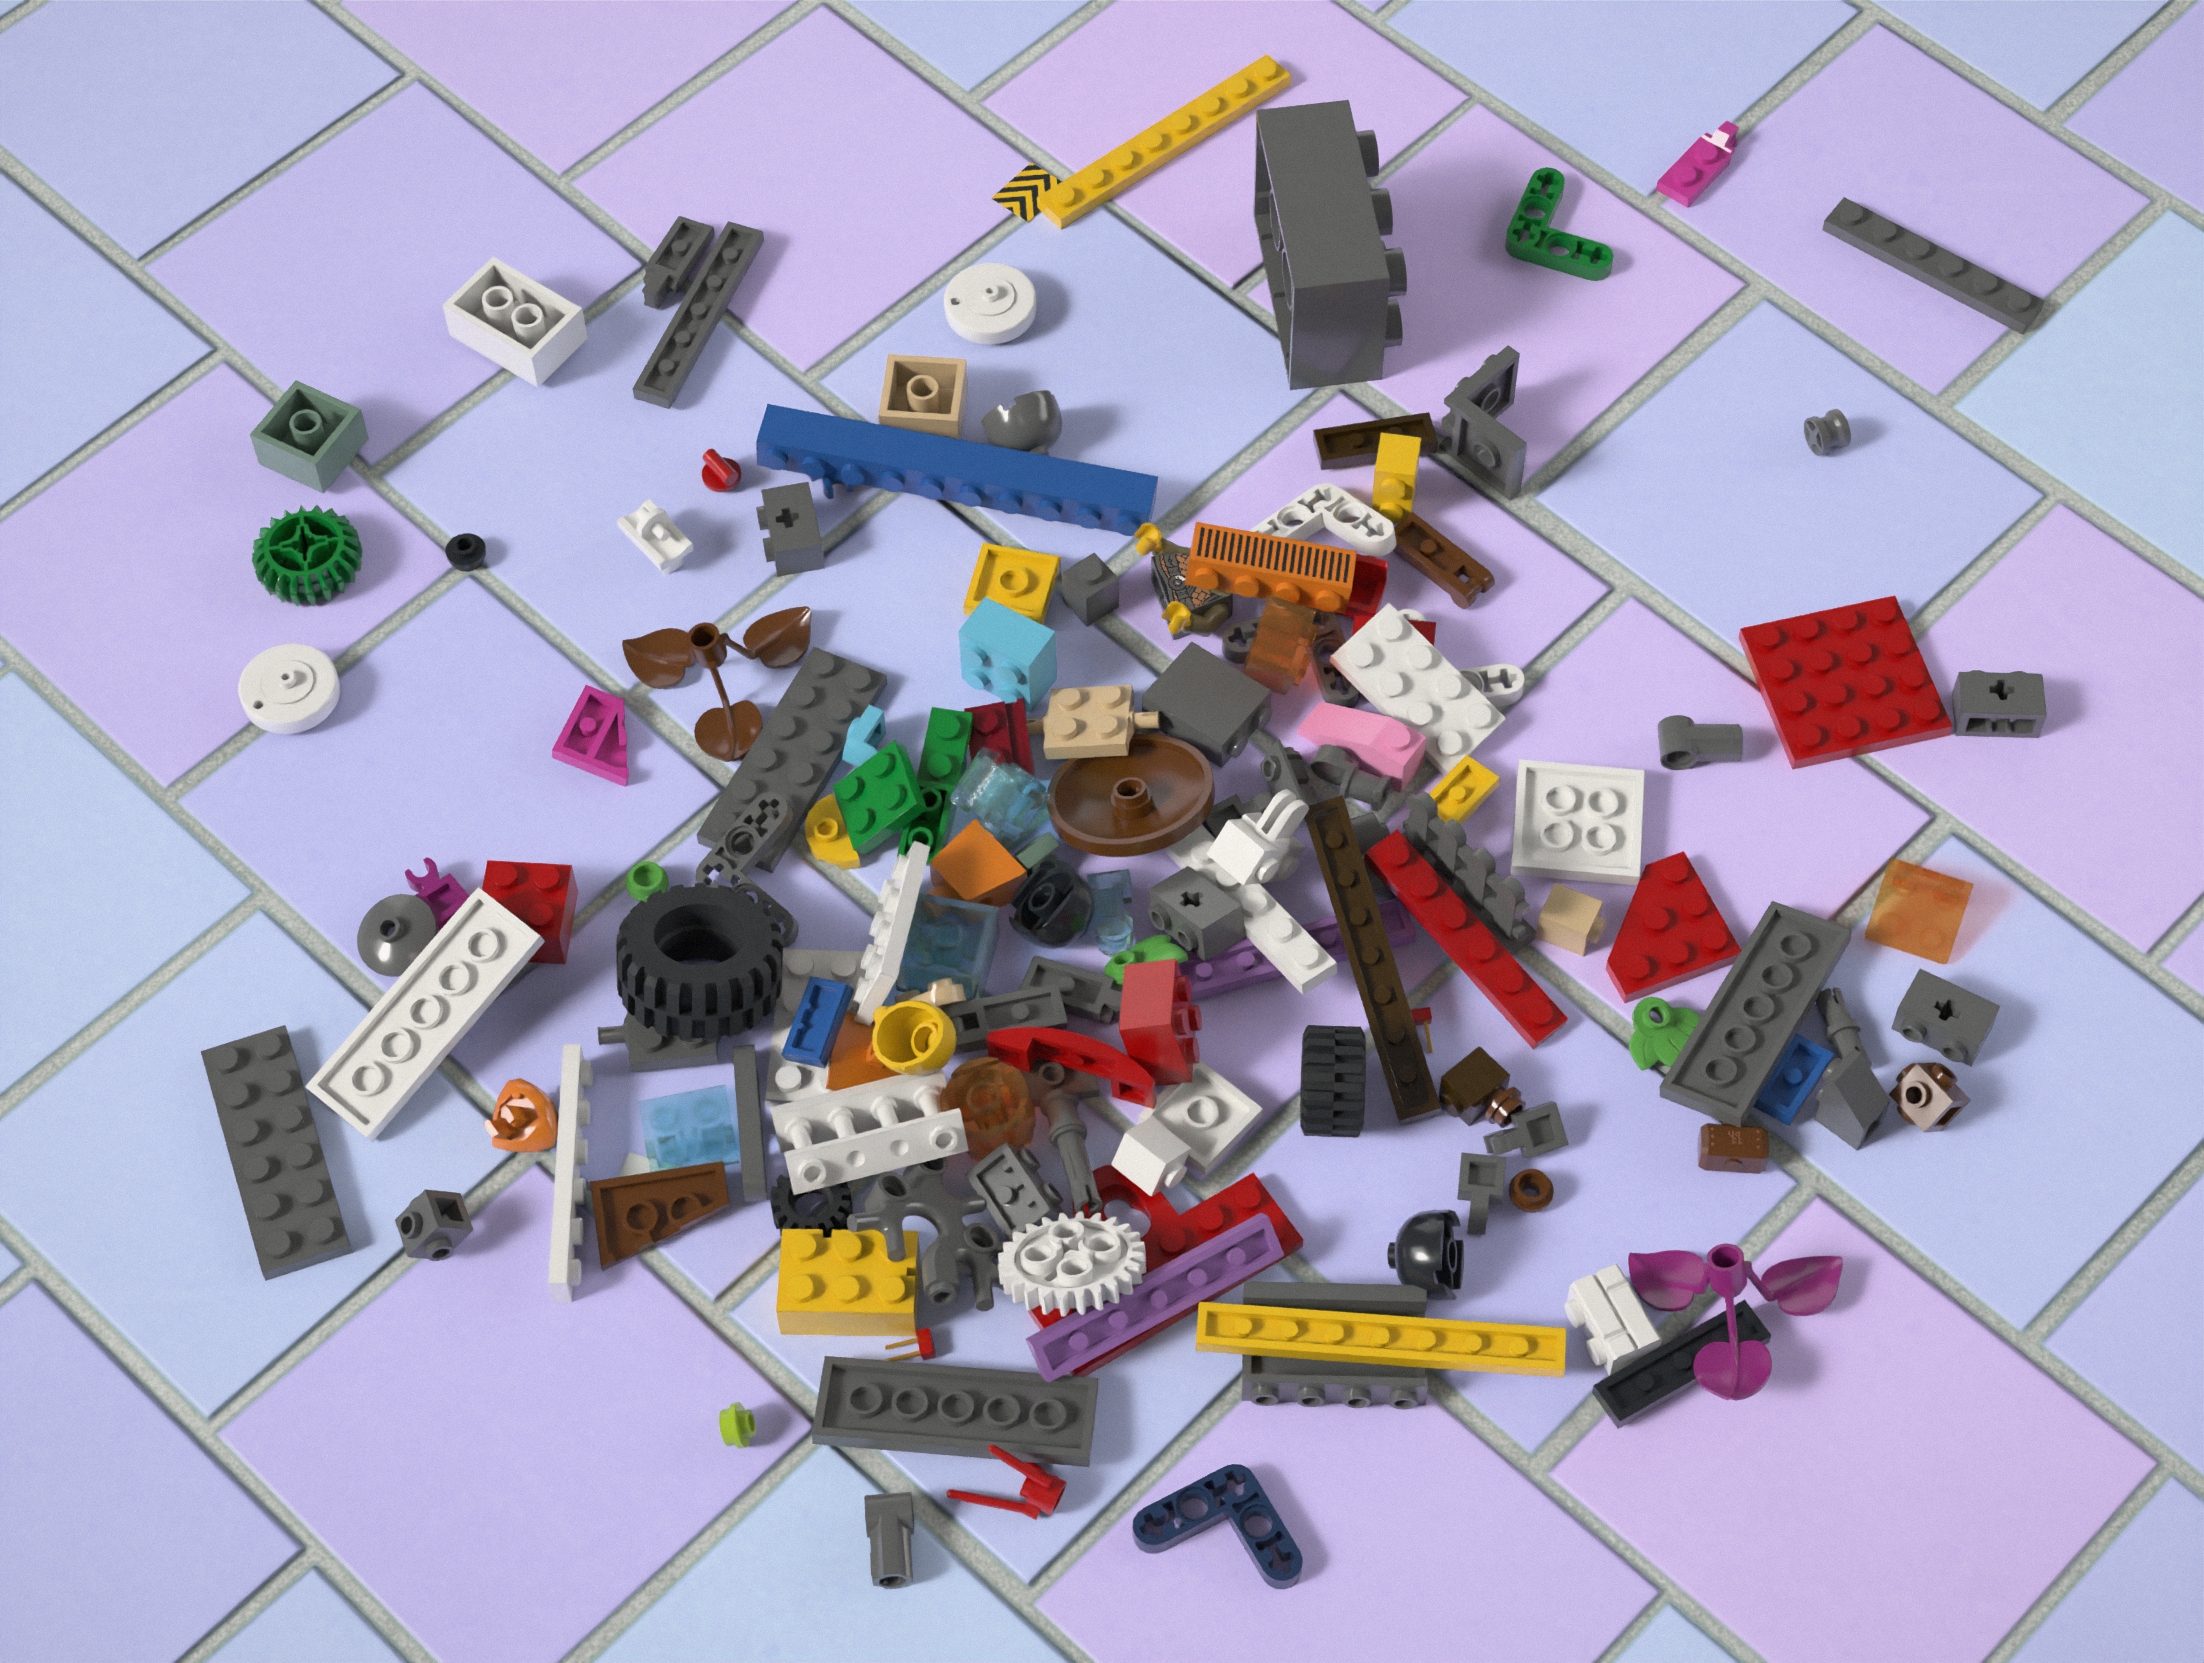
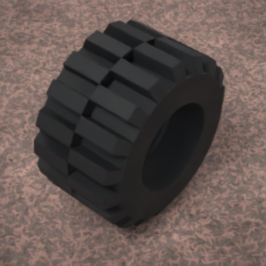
(1333, 1081)

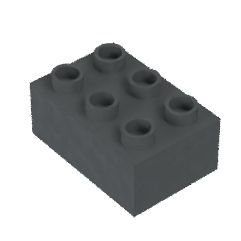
(1324, 244)

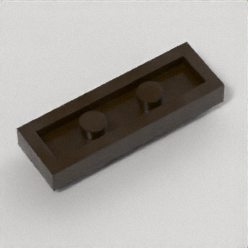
(1360, 441)

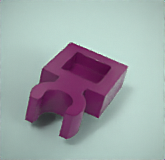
(442, 894)

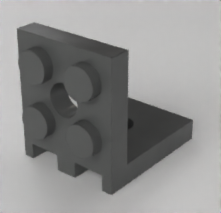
(1472, 428)

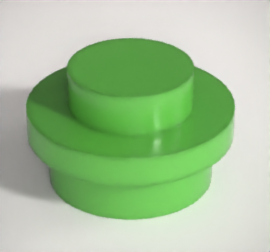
(645, 880)

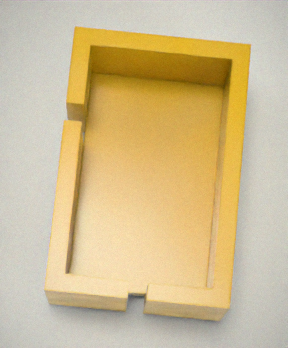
(846, 1284)

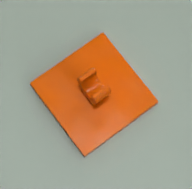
(853, 1057)

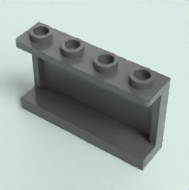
(1317, 1382)

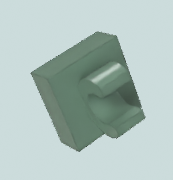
(1037, 852)

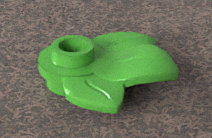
(1148, 950)
(1663, 1039)

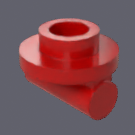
(719, 472)

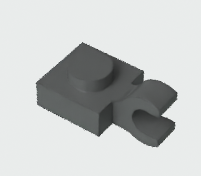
(1234, 809)
(1534, 1132)
(1480, 1183)

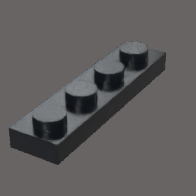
(1670, 1368)

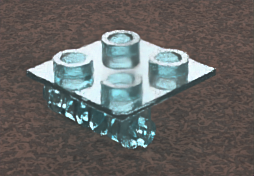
(688, 1129)

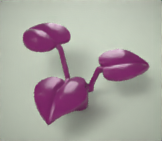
(1733, 1369)

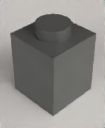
(1090, 589)

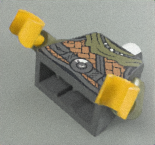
(1183, 606)

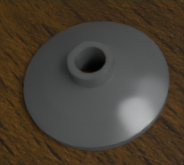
(413, 931)

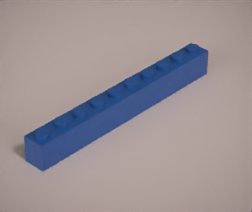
(955, 470)

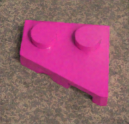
(595, 736)

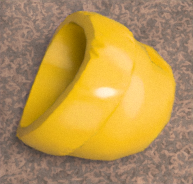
(902, 1037)

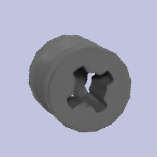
(1827, 432)

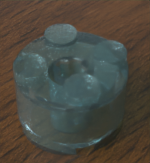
(1000, 794)

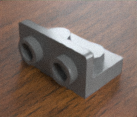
(1014, 1189)

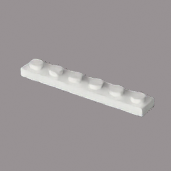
(1264, 918)
(568, 1186)

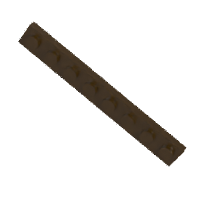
(1372, 961)

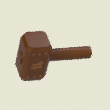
(1732, 1148)

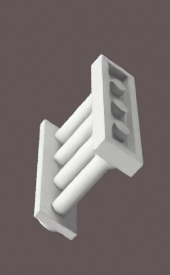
(866, 1130)

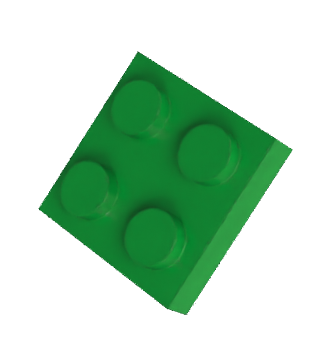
(879, 797)

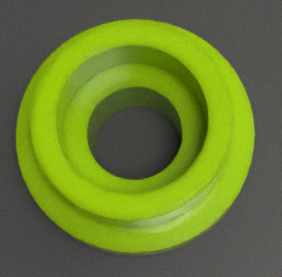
(737, 1425)

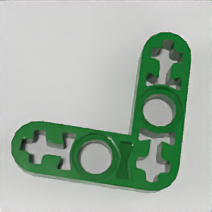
(1542, 238)

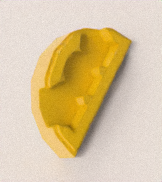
(828, 835)

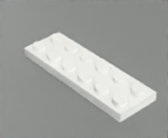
(425, 1014)

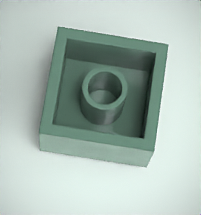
(309, 436)

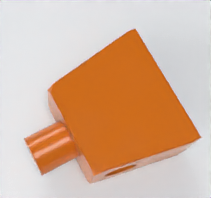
(976, 869)

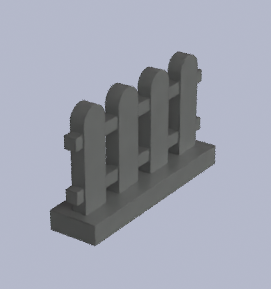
(1469, 873)

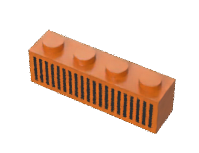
(1270, 565)

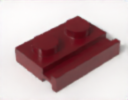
(1003, 730)

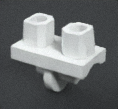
(656, 536)

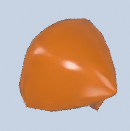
(523, 1118)

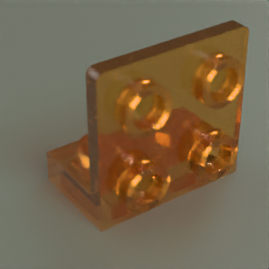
(1918, 911)

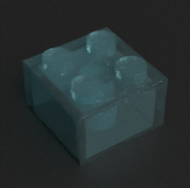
(951, 942)

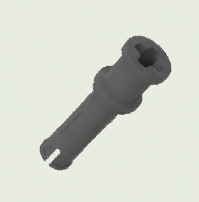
(1068, 1136)

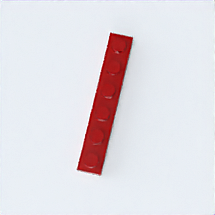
(1465, 939)

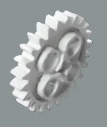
(1072, 1263)

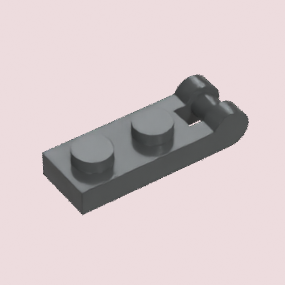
(1023, 1008)

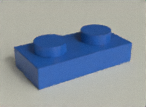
(1794, 1079)

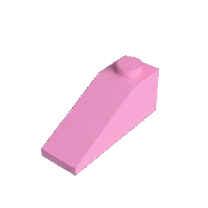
(1371, 739)

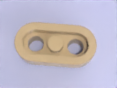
(939, 994)

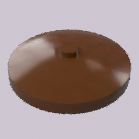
(1132, 800)

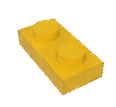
(1463, 790)

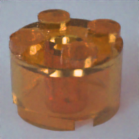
(992, 1105)

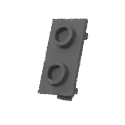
(1285, 770)

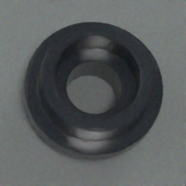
(469, 559)

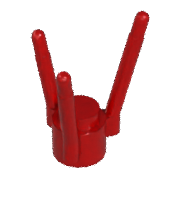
(1040, 1488)

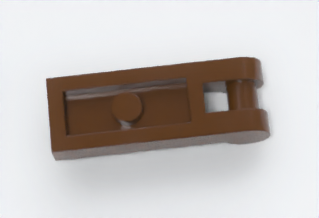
(1441, 560)

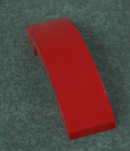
(1075, 1051)

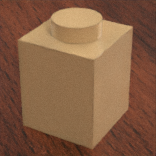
(1570, 920)

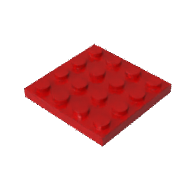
(1844, 682)

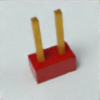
(1423, 1016)
(925, 1343)

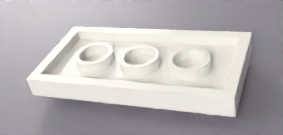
(1417, 687)
(890, 932)
(792, 1080)

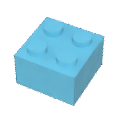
(1007, 654)

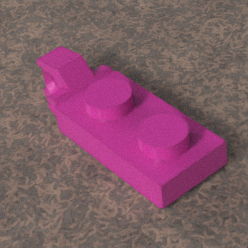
(1699, 165)

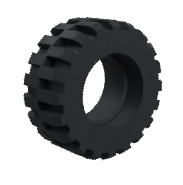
(696, 998)

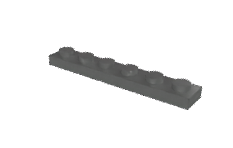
(1933, 265)
(698, 315)

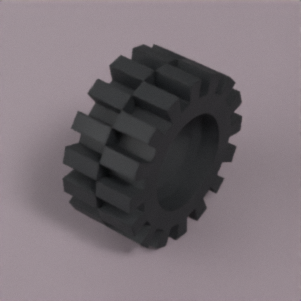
(834, 1217)

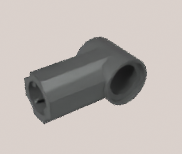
(1686, 743)
(890, 1528)

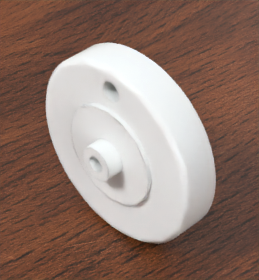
(990, 303)
(289, 688)

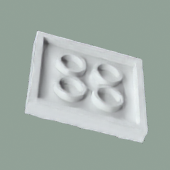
(1578, 822)

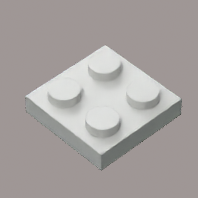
(1205, 1115)

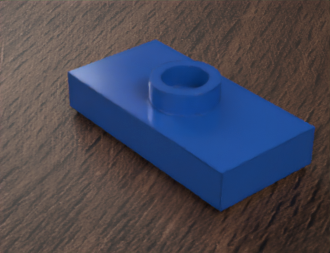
(817, 1022)

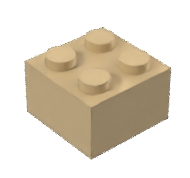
(924, 394)

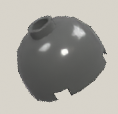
(1028, 426)

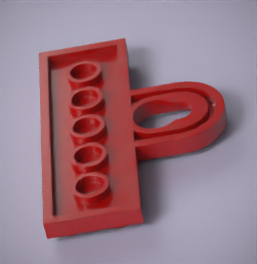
(1177, 1234)

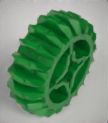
(322, 539)

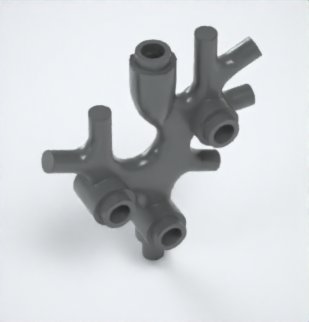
(955, 1249)

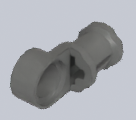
(1338, 768)

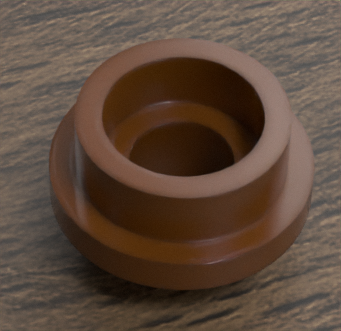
(1502, 1105)
(1534, 1180)

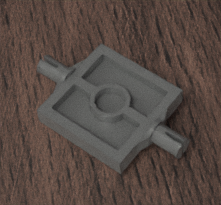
(656, 1052)

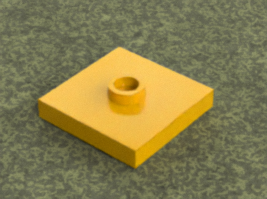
(1014, 579)

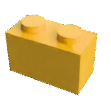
(1396, 476)

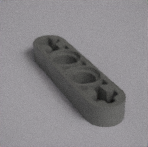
(750, 1123)

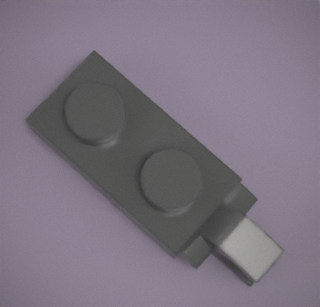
(675, 259)
(1081, 990)

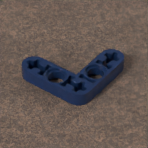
(1234, 1509)

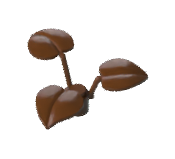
(662, 660)

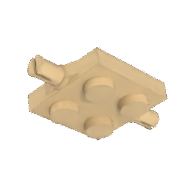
(1091, 722)

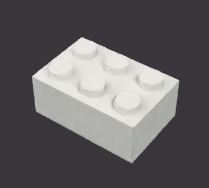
(515, 321)

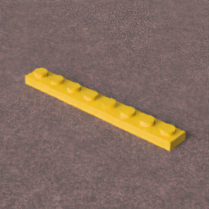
(1163, 141)
(1381, 1339)

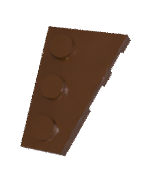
(654, 1206)

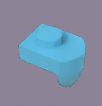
(864, 736)

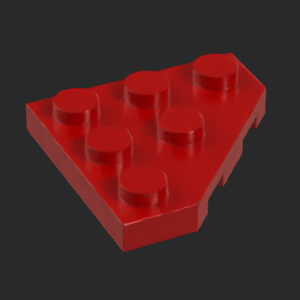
(1669, 932)

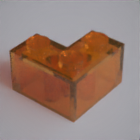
(1280, 644)

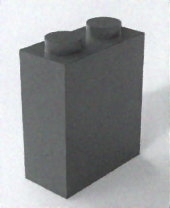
(1208, 704)

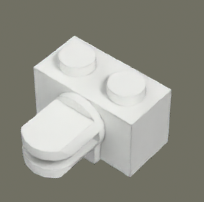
(1262, 845)

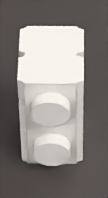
(1611, 1319)

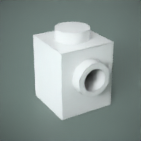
(1151, 1157)

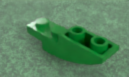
(939, 770)

